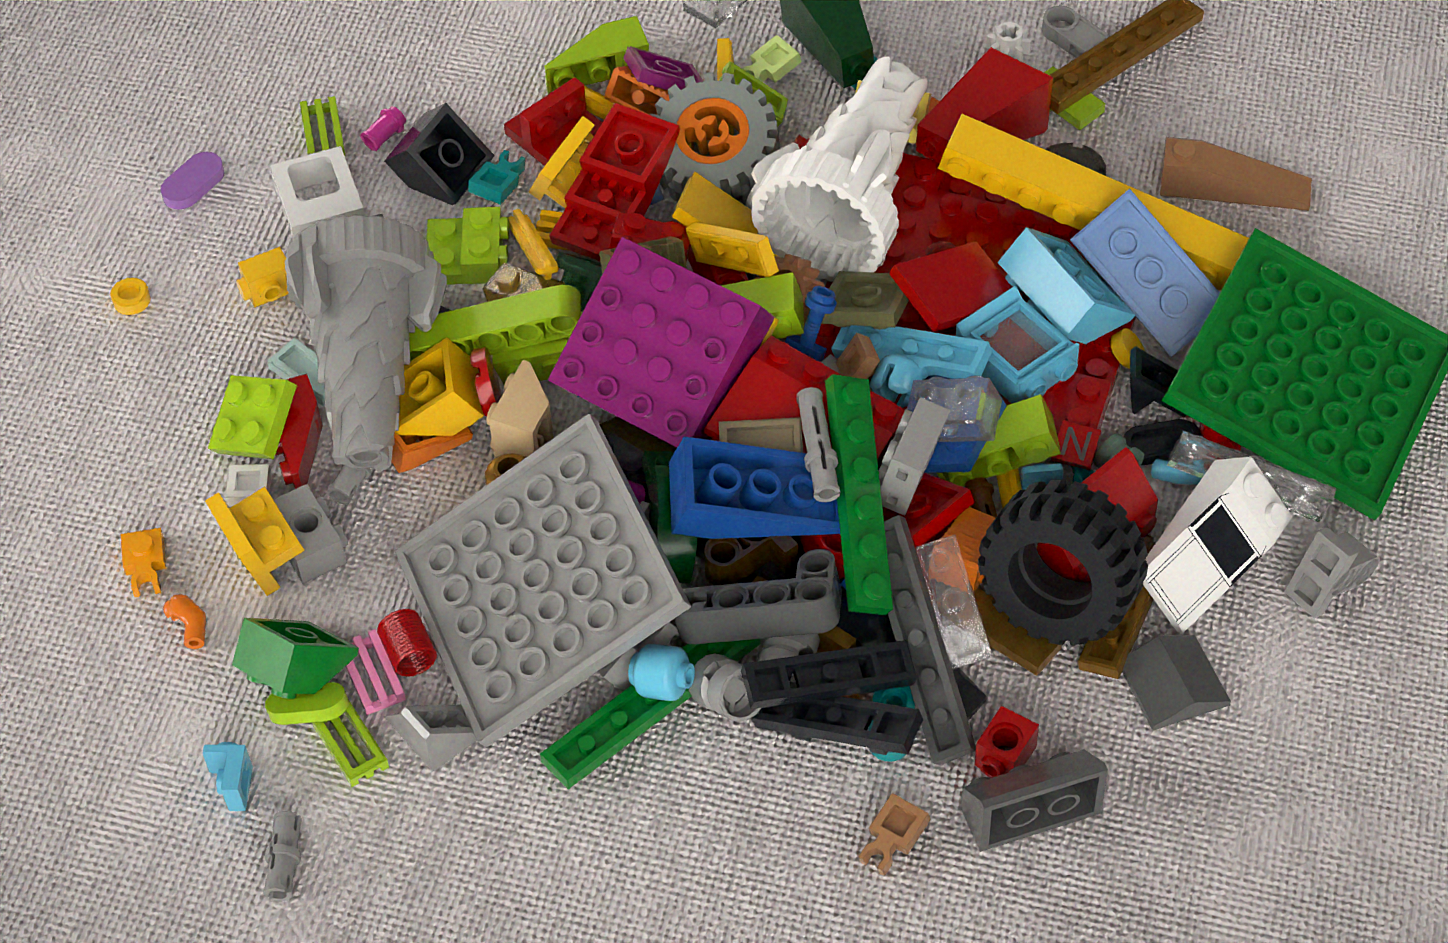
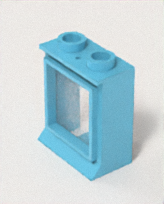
(1025, 347)

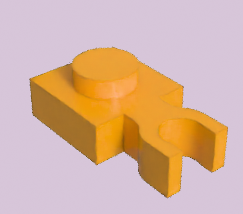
(142, 556)

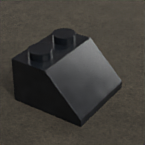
(439, 155)

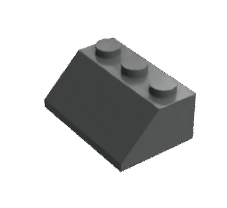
(1034, 798)

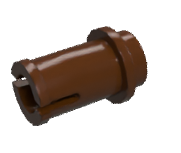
(982, 495)

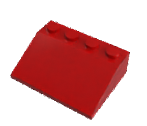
(771, 387)

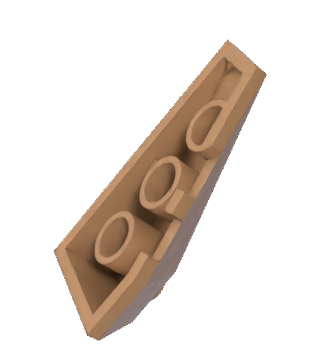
(1218, 174)

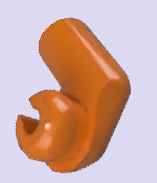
(184, 609)

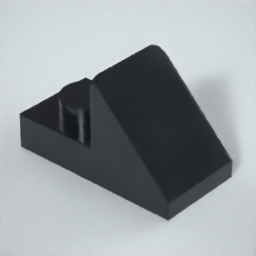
(1149, 380)

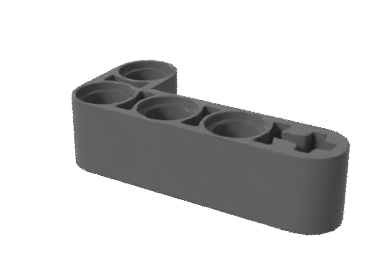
(766, 607)

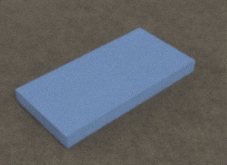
(1148, 271)

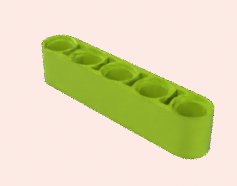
(505, 322)

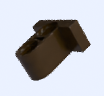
(747, 556)

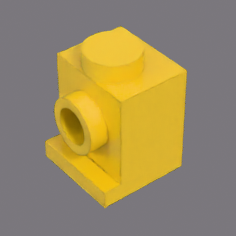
(263, 277)

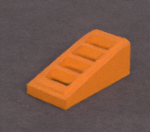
(411, 454)

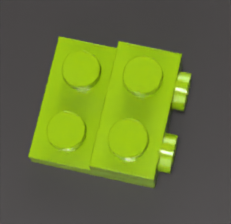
(471, 245)

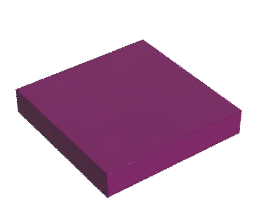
(659, 69)

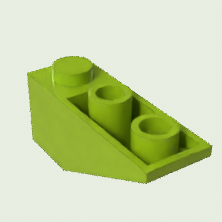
(596, 54)
(1022, 437)

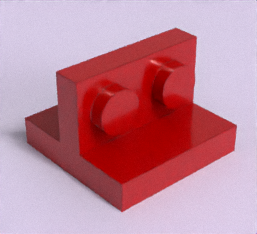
(550, 120)
(933, 508)

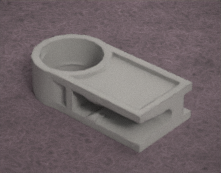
(1075, 38)

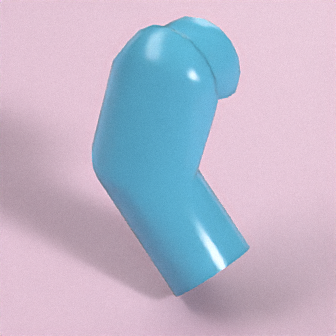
(1166, 473)

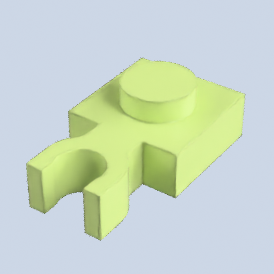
(773, 60)

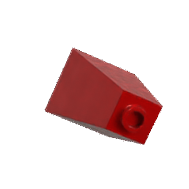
(993, 92)

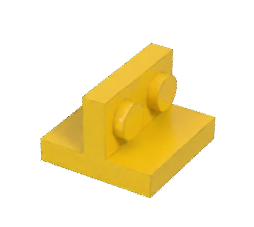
(564, 165)
(257, 535)

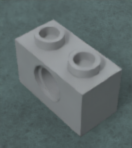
(311, 525)

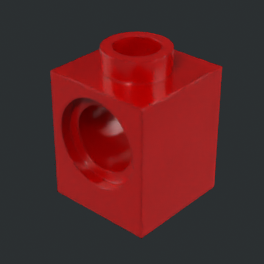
(1005, 730)

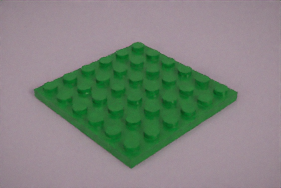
(1312, 373)

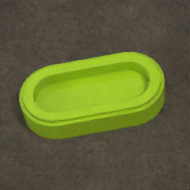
(322, 706)

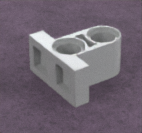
(1328, 569)

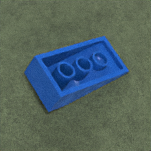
(744, 492)

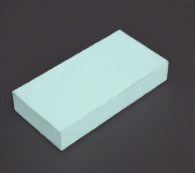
(296, 360)

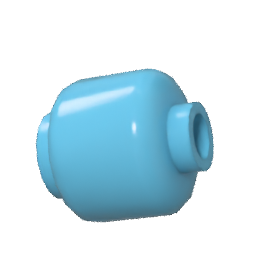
(661, 672)

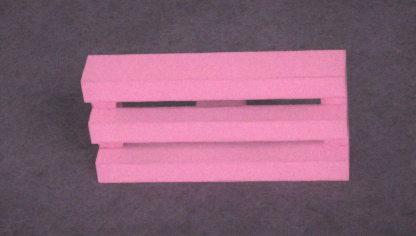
(384, 700)

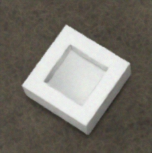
(246, 480)

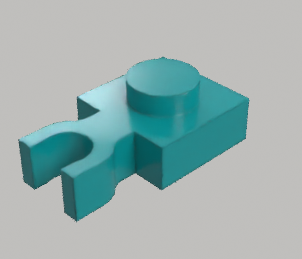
(497, 181)

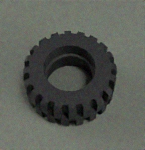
(1089, 530)

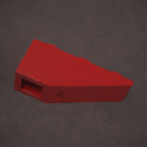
(300, 434)

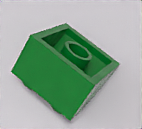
(290, 655)

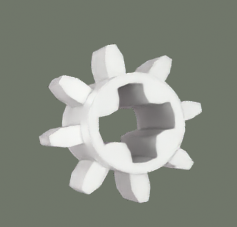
(1010, 40)

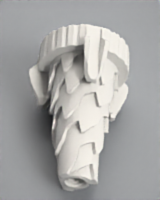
(836, 191)

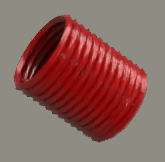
(406, 642)

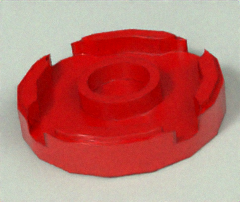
(486, 379)

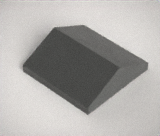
(1173, 680)

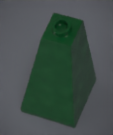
(833, 34)

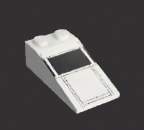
(1214, 539)

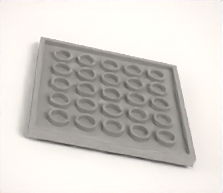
(540, 580)

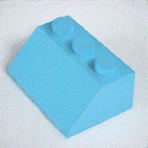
(1063, 286)

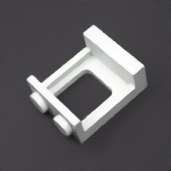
(313, 170)

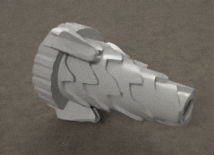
(364, 293)

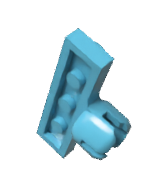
(915, 355)

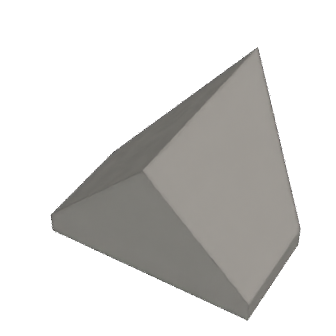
(434, 731)

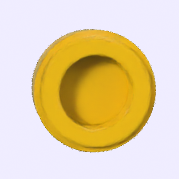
(130, 296)
(1121, 346)

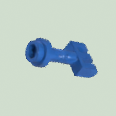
(821, 302)

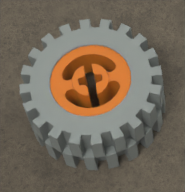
(731, 157)

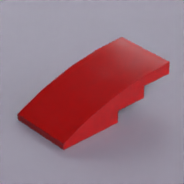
(616, 176)

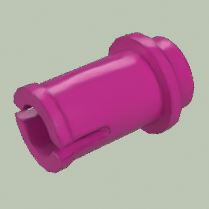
(383, 128)

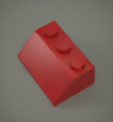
(1125, 485)

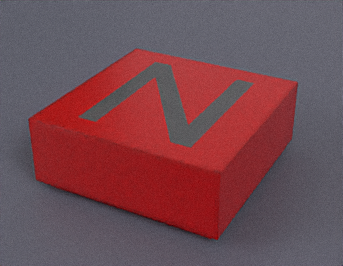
(1077, 445)

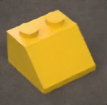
(439, 393)

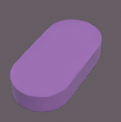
(192, 180)

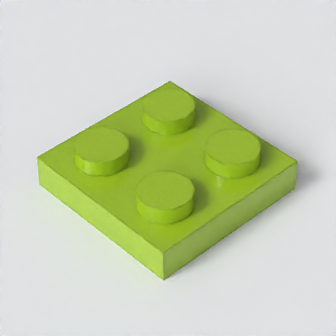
(252, 417)

